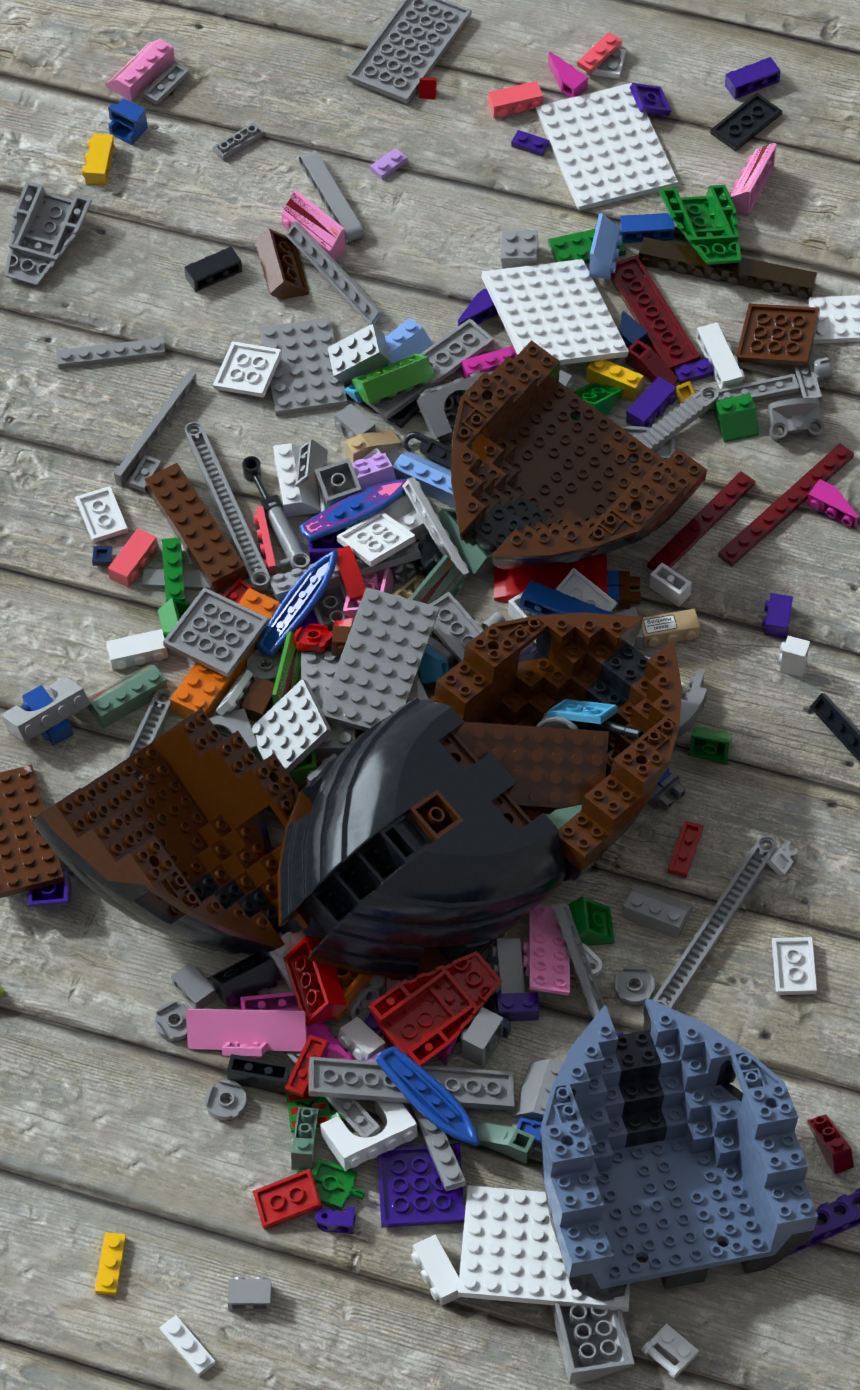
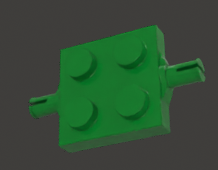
(335, 1184)

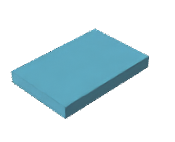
(583, 711)

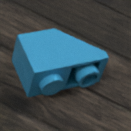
(432, 666)

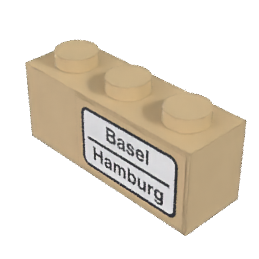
(669, 627)

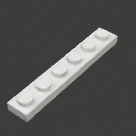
(432, 523)

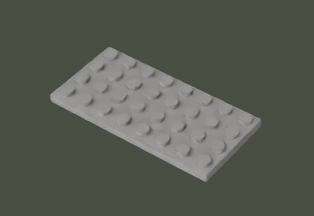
(408, 47)
(379, 659)

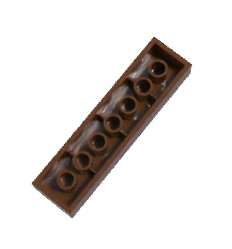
(196, 528)

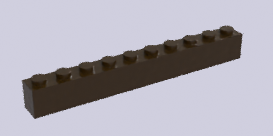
(746, 273)

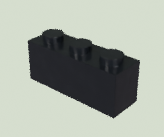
(213, 269)
(258, 1073)

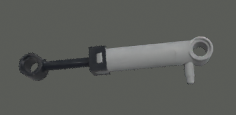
(277, 518)

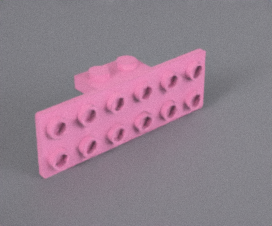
(546, 953)
(246, 1031)

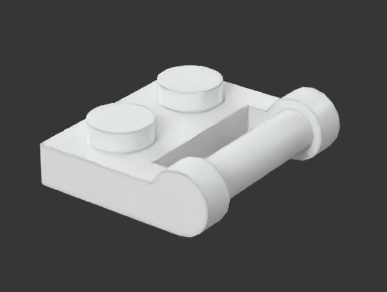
(673, 1345)

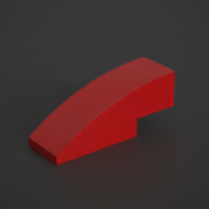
(350, 573)

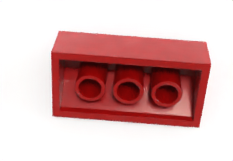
(314, 983)

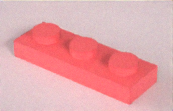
(599, 52)

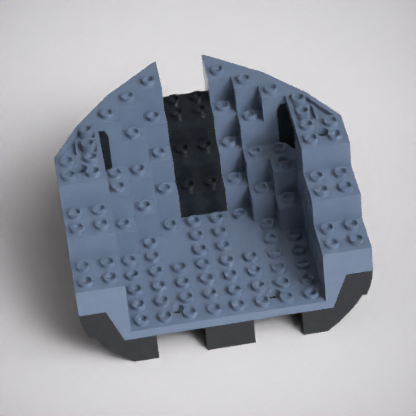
(668, 1157)

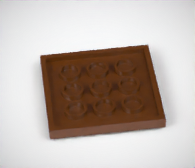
(778, 334)

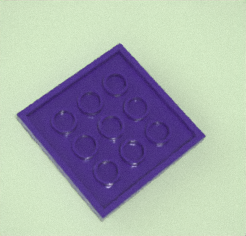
(413, 1189)

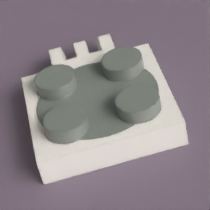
(611, 66)

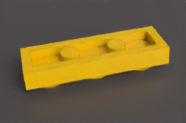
(110, 1264)

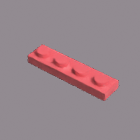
(263, 534)

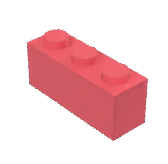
(515, 99)
(133, 557)

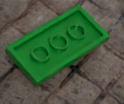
(575, 246)

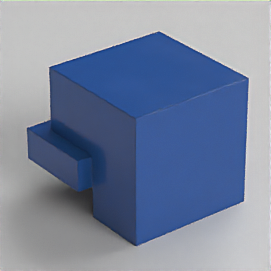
(128, 121)

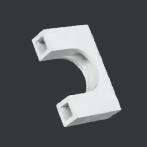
(354, 1150)

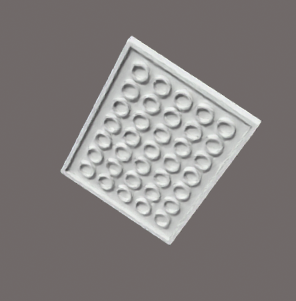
(605, 147)
(556, 310)
(515, 1254)

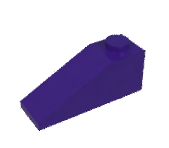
(479, 309)

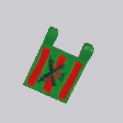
(295, 1101)

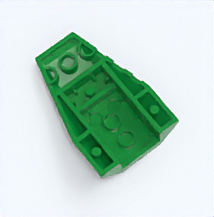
(707, 223)

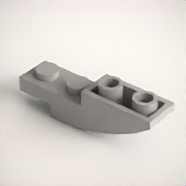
(693, 703)

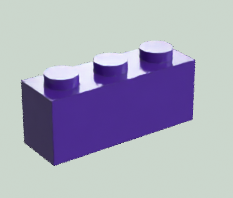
(752, 78)
(651, 403)

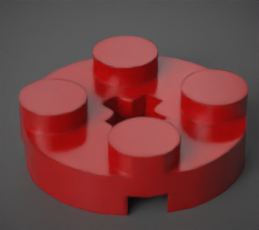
(314, 638)

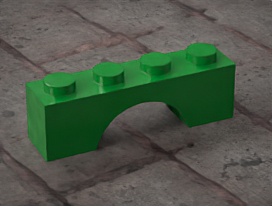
(173, 569)

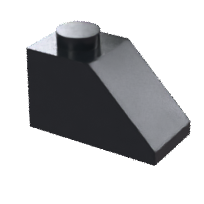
(429, 554)

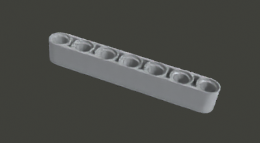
(331, 195)

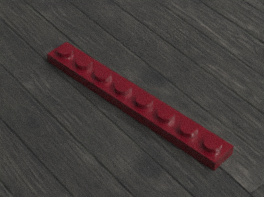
(702, 522)

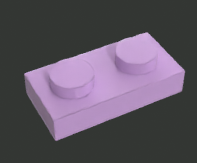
(388, 163)

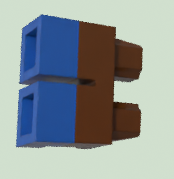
(619, 588)

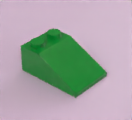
(599, 396)

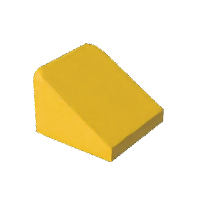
(684, 391)

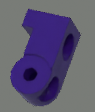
(336, 1220)

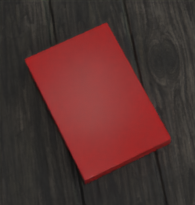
(287, 1199)

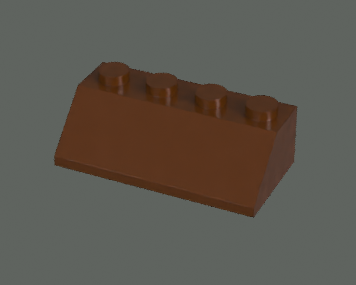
(281, 265)

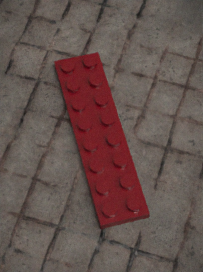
(653, 313)

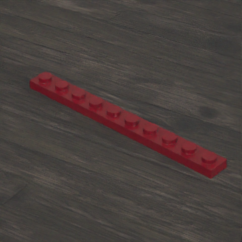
(784, 505)

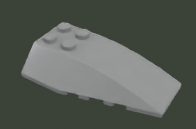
(42, 231)

